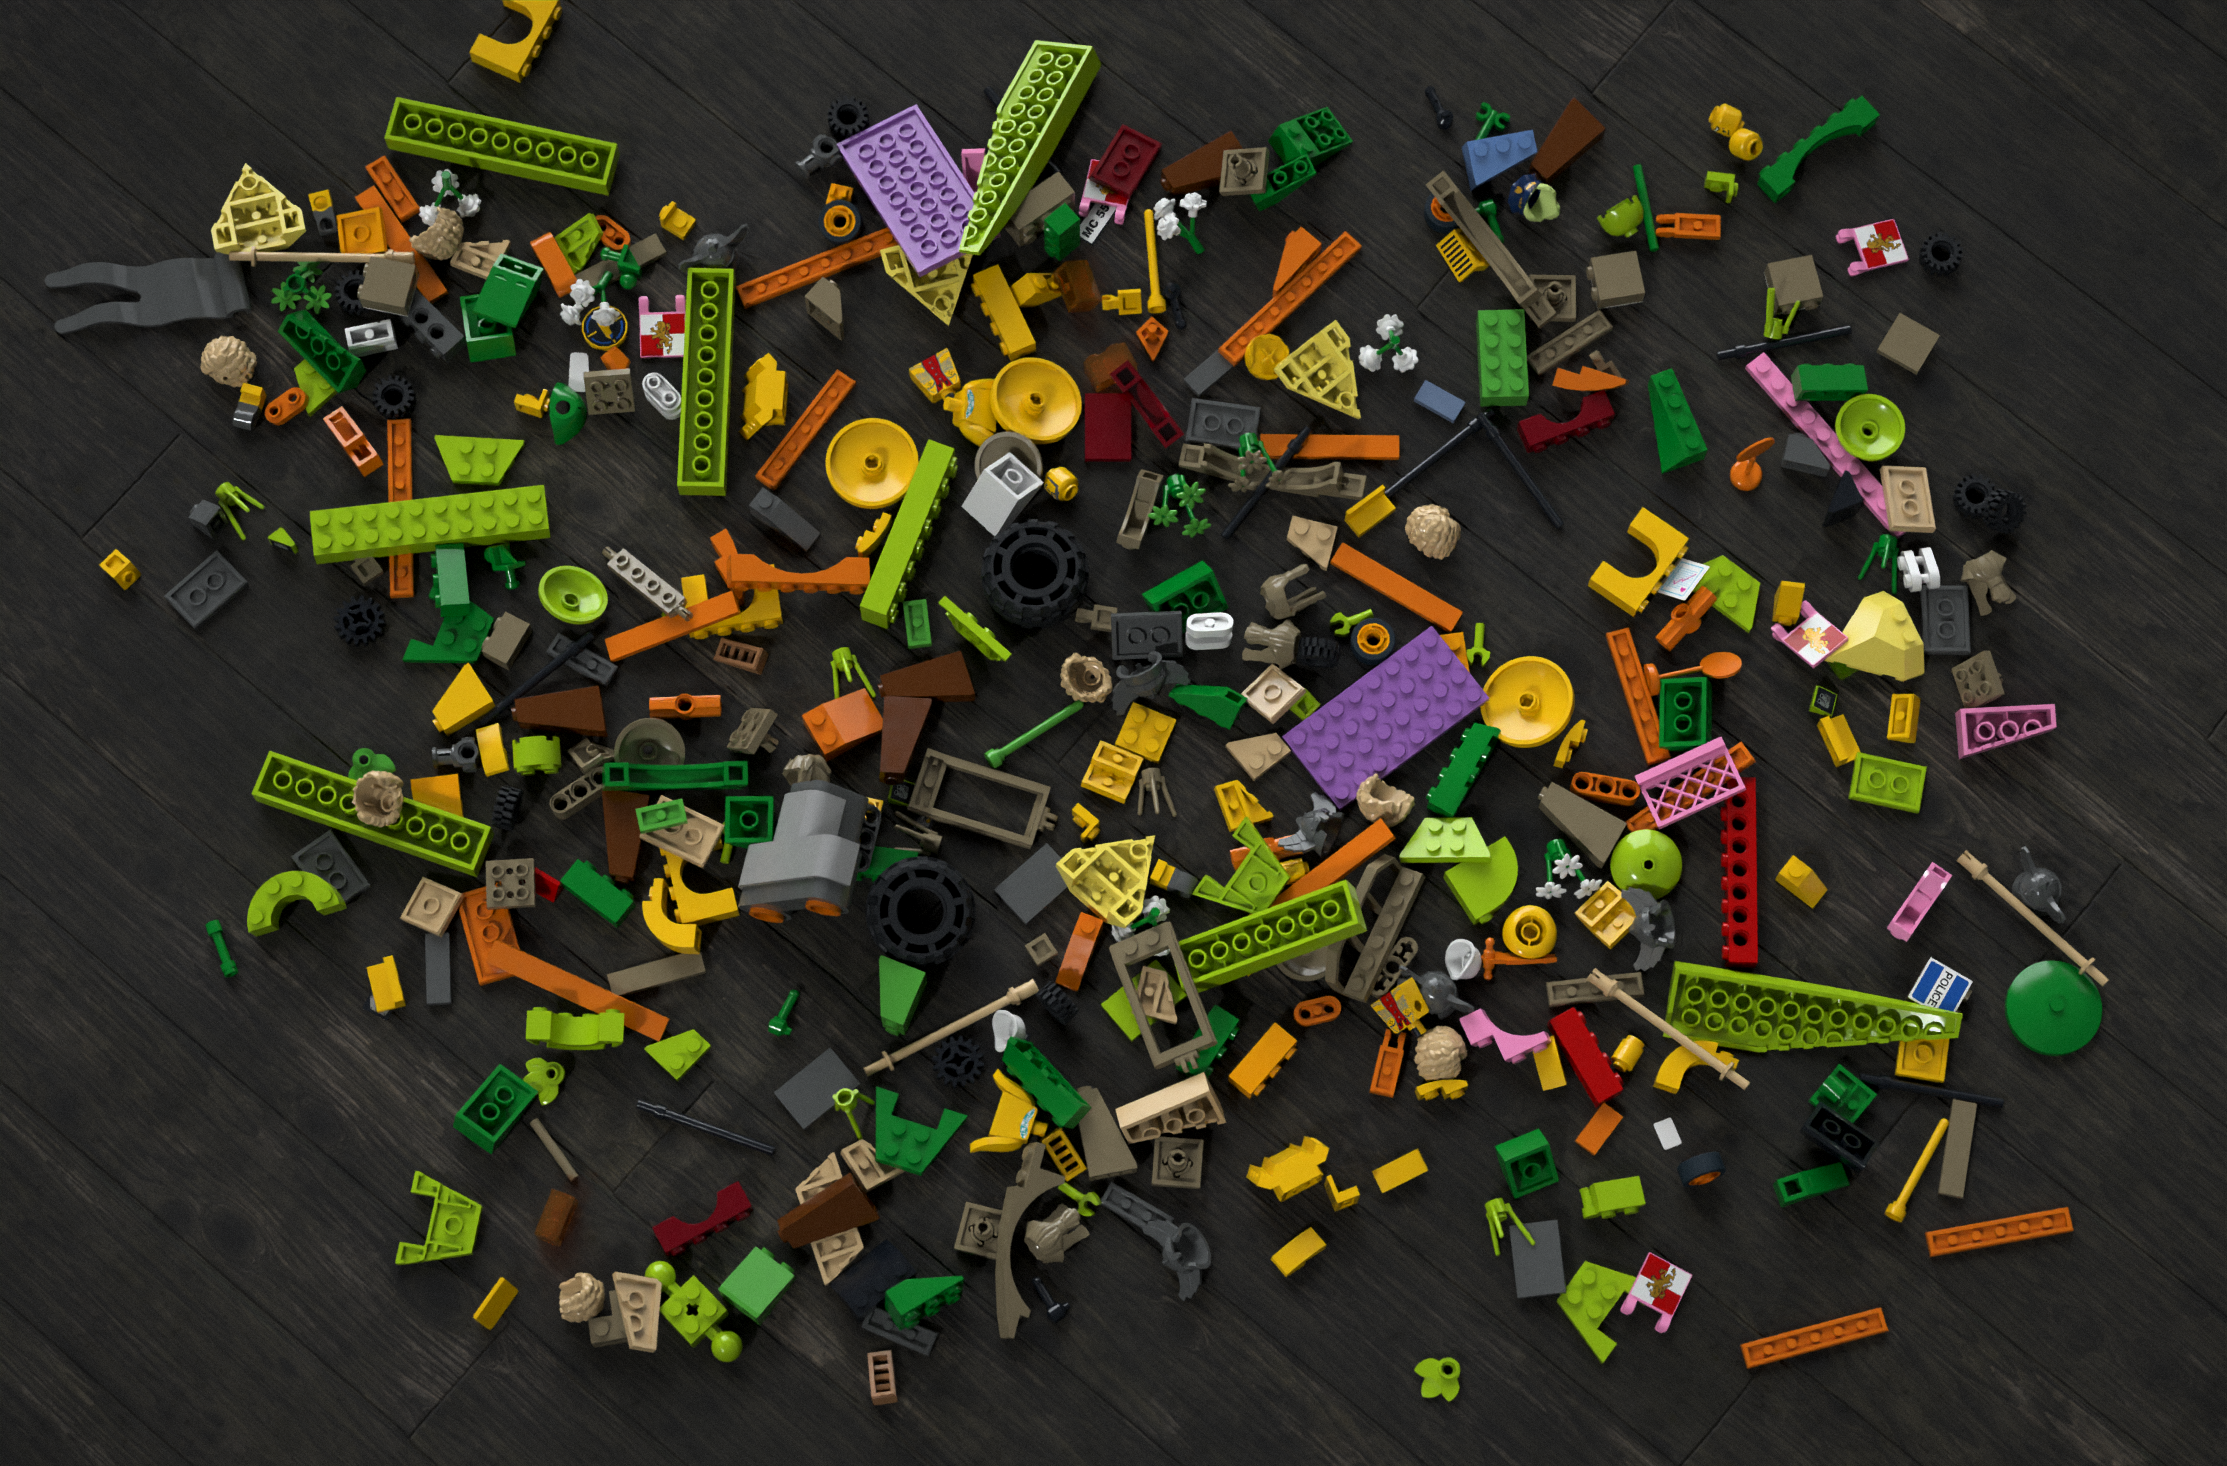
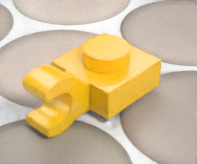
(1127, 302)

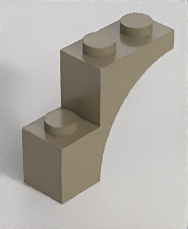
(1141, 504)

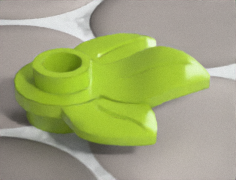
(541, 1081)
(1436, 1380)

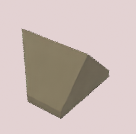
(590, 755)

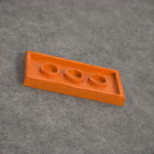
(482, 929)

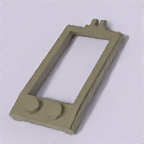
(929, 782)
(1142, 947)

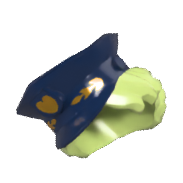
(1533, 199)

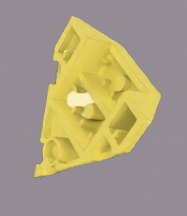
(256, 217)
(936, 289)
(1323, 370)
(1882, 640)
(1110, 878)

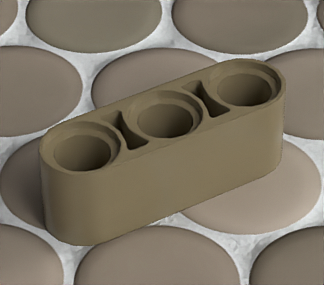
(573, 802)

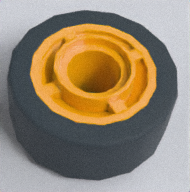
(831, 213)
(1375, 629)

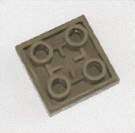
(1908, 343)

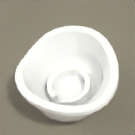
(1462, 959)
(1007, 1025)

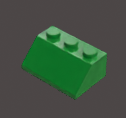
(1189, 592)
(1685, 713)

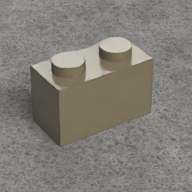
(506, 640)

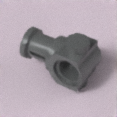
(818, 158)
(455, 755)

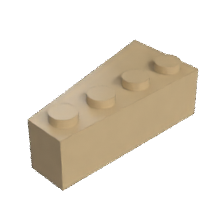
(1171, 1110)

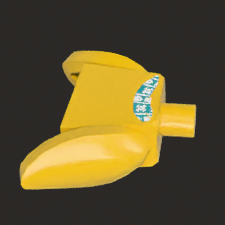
(973, 411)
(1012, 1119)

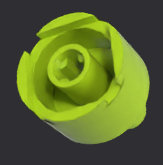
(536, 754)

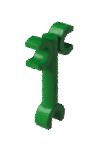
(1491, 118)

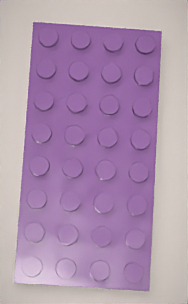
(912, 187)
(1385, 717)

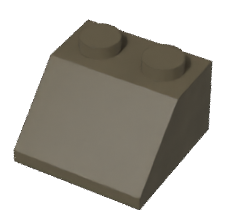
(826, 307)

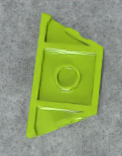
(478, 459)
(1734, 591)
(980, 638)
(1446, 842)

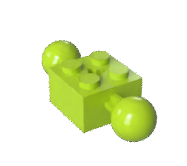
(725, 1344)

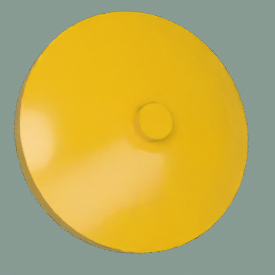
(1036, 400)
(871, 463)
(1528, 701)

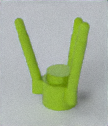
(1774, 326)
(230, 496)
(843, 661)
(847, 1101)
(1497, 1213)

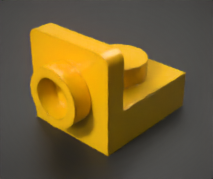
(676, 220)
(532, 406)
(120, 569)
(1085, 818)

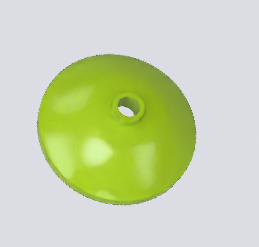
(1871, 414)
(573, 595)
(1629, 859)

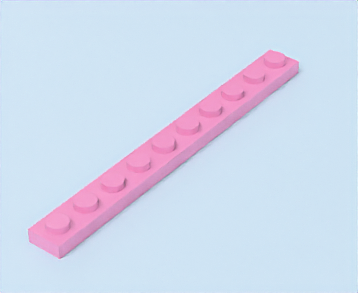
(1815, 428)

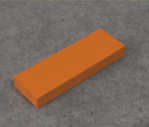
(393, 188)

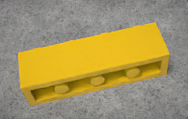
(1003, 312)

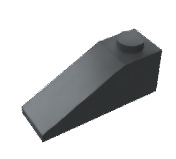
(783, 519)

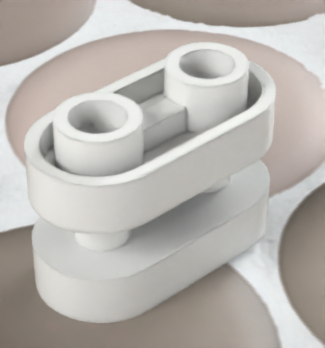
(662, 395)
(1912, 577)
(1209, 631)

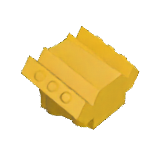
(764, 396)
(1291, 1169)

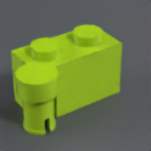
(1612, 1197)

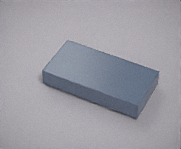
(1439, 401)

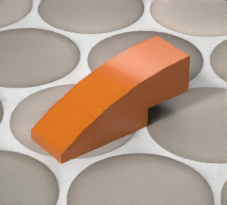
(1587, 380)
(353, 441)
(724, 547)

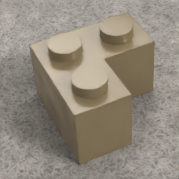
(608, 1329)

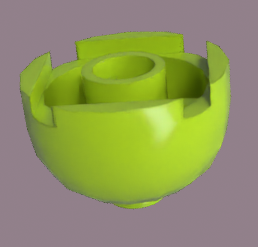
(1623, 218)

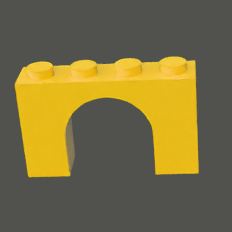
(516, 59)
(1630, 592)
(762, 612)
(696, 907)

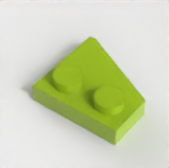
(579, 242)
(315, 386)
(679, 1052)

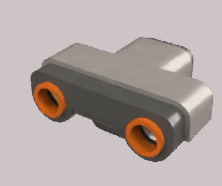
(812, 854)

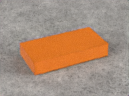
(1598, 1129)

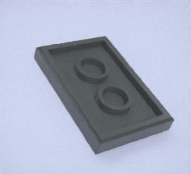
(1220, 423)
(206, 590)
(1945, 620)
(1144, 632)
(333, 864)
(1033, 885)
(811, 1090)
(1541, 1266)

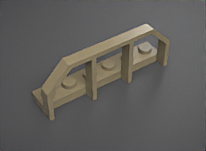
(1383, 933)

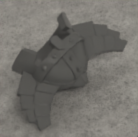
(716, 251)
(1146, 680)
(1316, 828)
(2038, 889)
(1652, 926)
(1438, 992)
(1183, 1251)

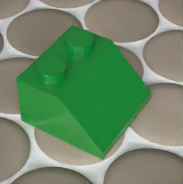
(749, 820)
(1527, 1163)

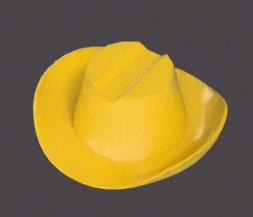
(1530, 932)

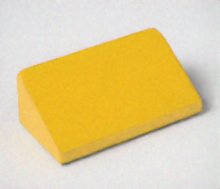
(1903, 718)
(495, 1303)

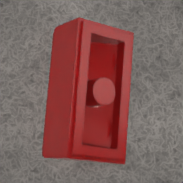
(546, 885)

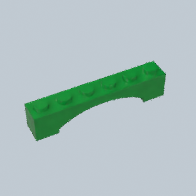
(1854, 119)
(709, 776)

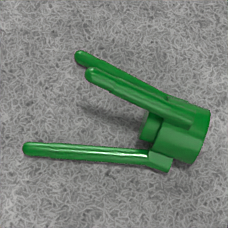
(1886, 549)

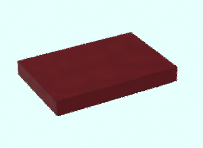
(1126, 161)
(1107, 427)

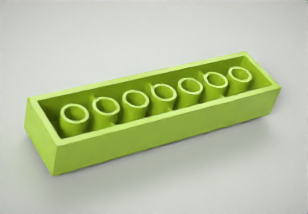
(908, 534)
(1273, 936)

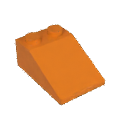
(843, 723)

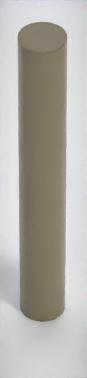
(554, 1149)

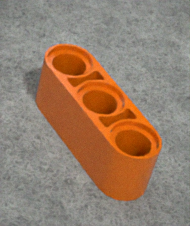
(554, 264)
(1615, 784)

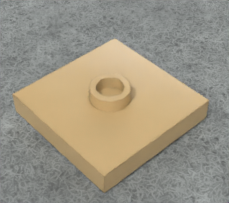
(1273, 693)
(432, 907)

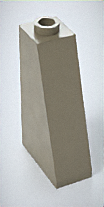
(1583, 823)
(1102, 1142)

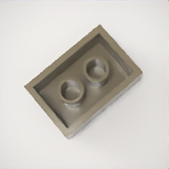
(1037, 205)

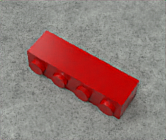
(1585, 1056)

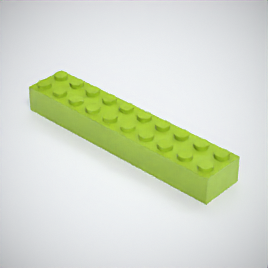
(502, 146)
(706, 382)
(426, 522)
(328, 800)

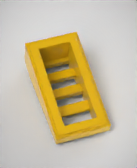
(1070, 1149)

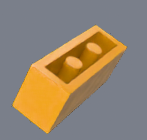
(1263, 1061)

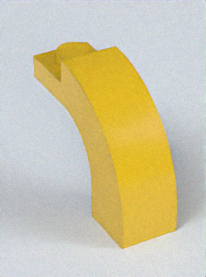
(677, 937)
(1681, 1059)

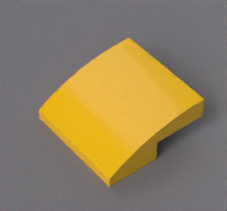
(1112, 772)
(1607, 915)

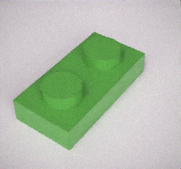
(917, 624)
(661, 816)

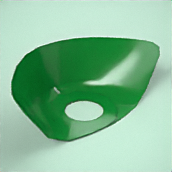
(568, 424)

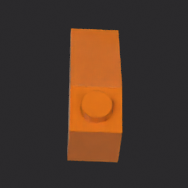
(1297, 255)
(1079, 951)

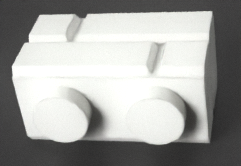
(371, 338)

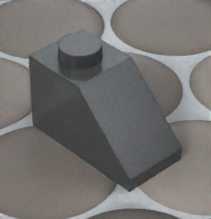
(1804, 456)
(208, 518)

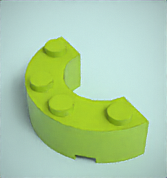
(284, 889)
(575, 1033)

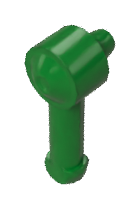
(1488, 209)
(778, 1024)

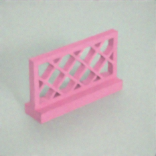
(1677, 768)

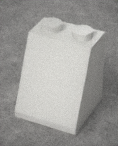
(1001, 493)

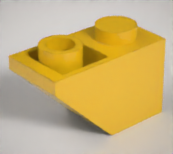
(1035, 289)

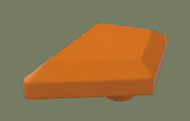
(1152, 337)
(615, 359)

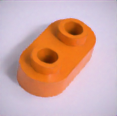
(612, 233)
(285, 406)
(1316, 1010)

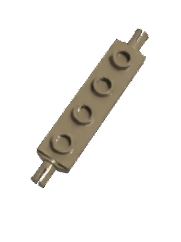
(647, 583)

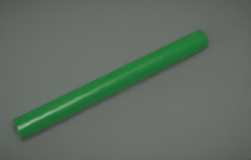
(1643, 197)

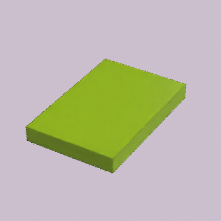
(1887, 782)
(1121, 1012)

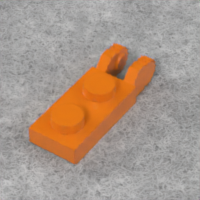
(1690, 226)
(1387, 1066)

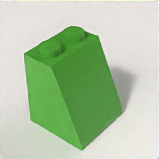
(899, 994)
(757, 1284)

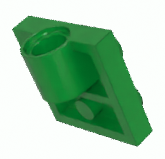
(1844, 1094)

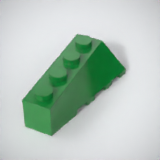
(322, 351)
(1674, 424)
(1463, 770)
(1045, 1082)

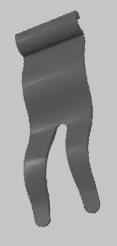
(168, 292)

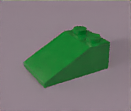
(484, 336)
(494, 1109)

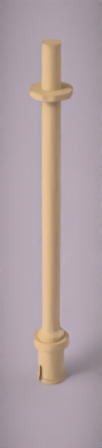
(254, 256)
(1980, 872)
(1611, 988)
(1013, 996)

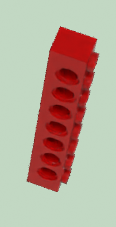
(1736, 955)

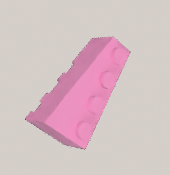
(1998, 726)

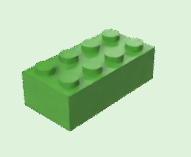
(1502, 358)

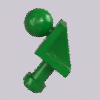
(626, 265)
(502, 560)

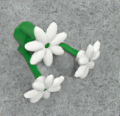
(1566, 864)

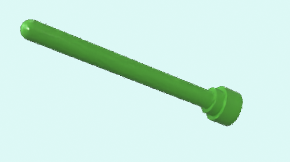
(996, 756)

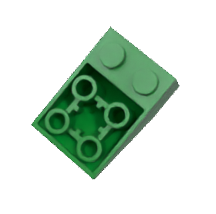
(1312, 134)
(509, 290)
(921, 1297)

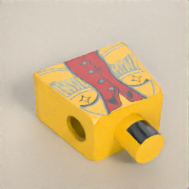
(936, 376)
(1403, 1008)

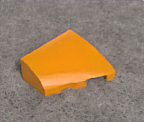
(439, 792)

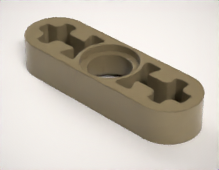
(1408, 957)

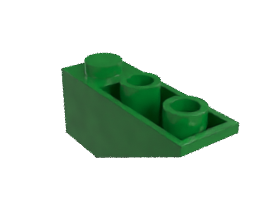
(1284, 181)
(1214, 702)
(1810, 1184)

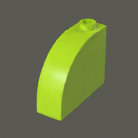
(1485, 885)

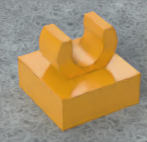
(840, 192)

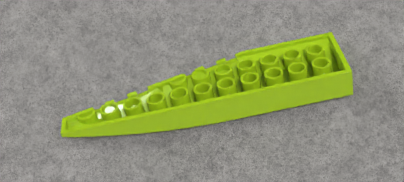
(1026, 133)
(1786, 1014)

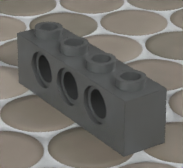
(446, 346)

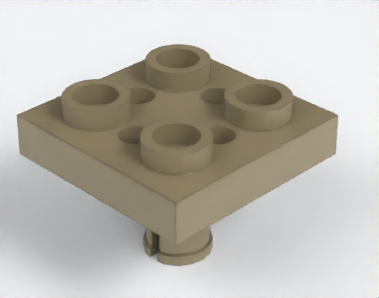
(1239, 167)
(1553, 289)
(609, 388)
(1982, 679)
(753, 732)
(511, 887)
(1168, 1149)
(983, 1231)

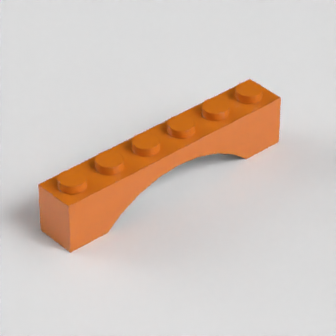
(750, 572)

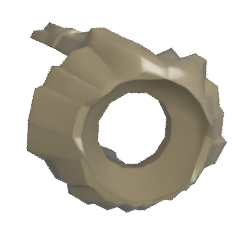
(1985, 574)
(1276, 601)
(1281, 643)
(806, 769)
(1049, 1238)

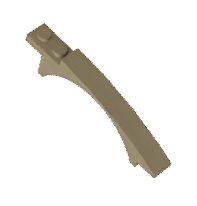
(1492, 249)
(1314, 481)
(1031, 1183)

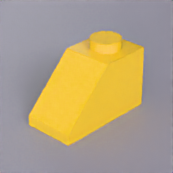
(1788, 603)
(1801, 881)

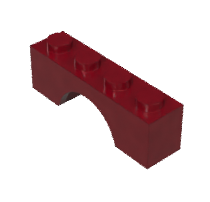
(1147, 403)
(1539, 432)
(676, 1235)

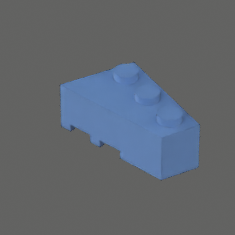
(1495, 155)

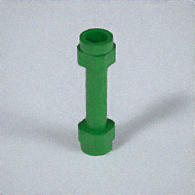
(215, 931)

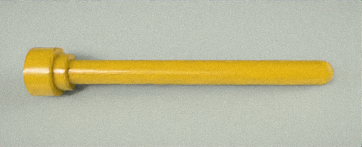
(1156, 303)
(1897, 1209)

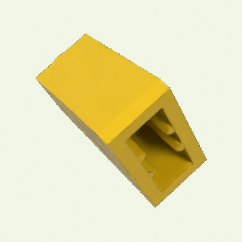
(462, 702)

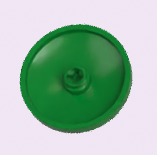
(2053, 1008)

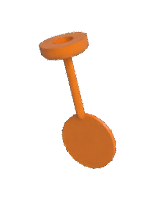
(1746, 472)
(1714, 665)

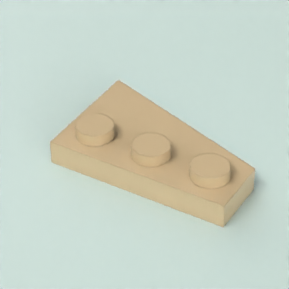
(639, 1308)

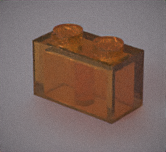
(1077, 286)
(1100, 366)
(556, 1217)

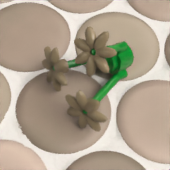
(1249, 447)

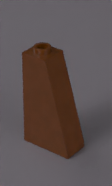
(1567, 142)
(1200, 168)
(936, 679)
(564, 712)
(901, 731)
(623, 833)
(828, 1213)

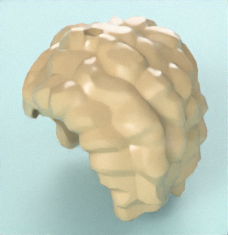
(441, 238)
(228, 361)
(1432, 531)
(1077, 679)
(378, 798)
(1381, 801)
(1440, 1054)
(581, 1298)

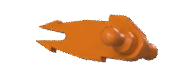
(1491, 957)

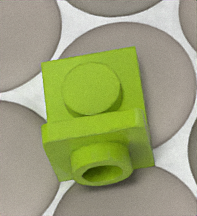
(1721, 181)

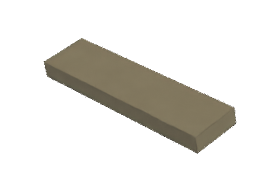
(644, 252)
(1568, 343)
(656, 973)
(1581, 991)
(1957, 1148)

